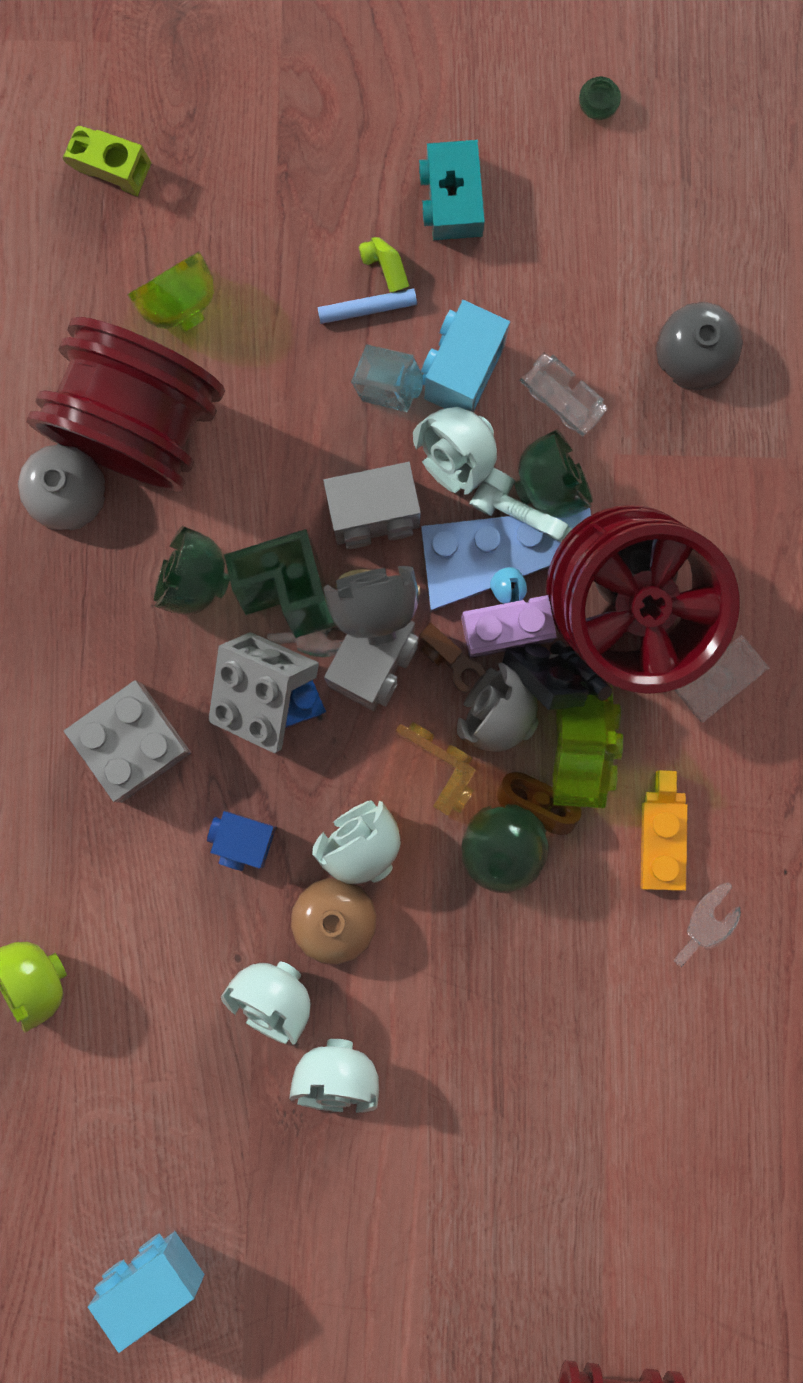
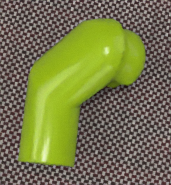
(388, 258)

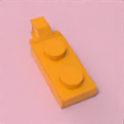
(664, 835)

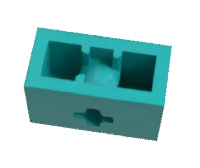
(455, 166)

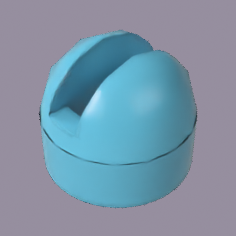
(501, 585)

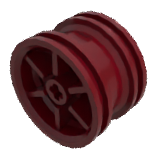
(127, 403)

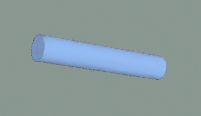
(367, 306)

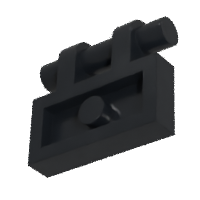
(556, 678)

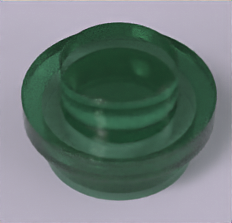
(599, 98)

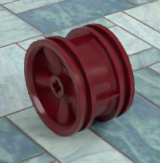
(706, 611)

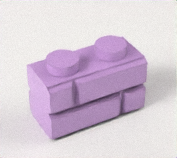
(508, 626)

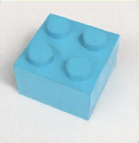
(466, 357)
(146, 1291)

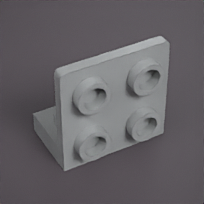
(255, 688)

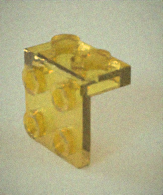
(456, 791)

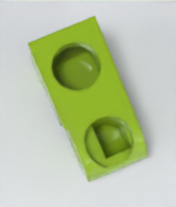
(108, 158)

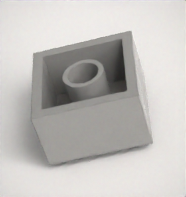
(373, 505)
(127, 741)

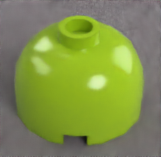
(30, 983)

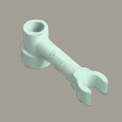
(493, 495)

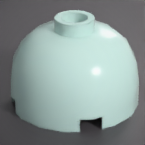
(457, 448)
(361, 846)
(271, 1000)
(335, 1079)

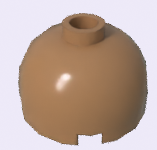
(333, 921)

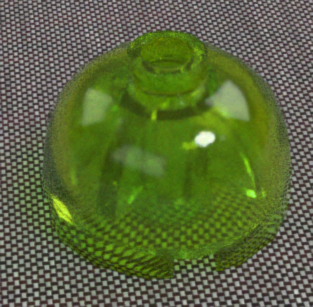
(176, 295)

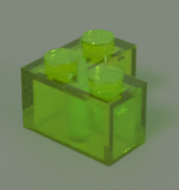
(586, 753)

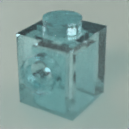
(387, 378)

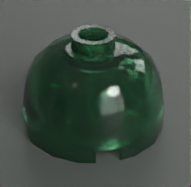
(551, 478)
(191, 574)
(504, 848)

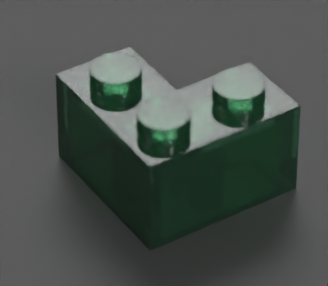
(282, 574)

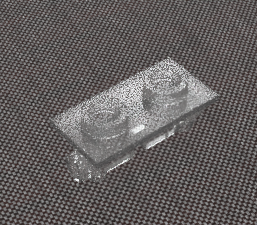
(577, 408)

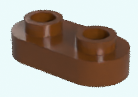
(538, 798)

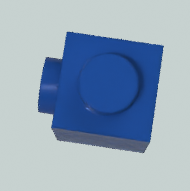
(240, 840)

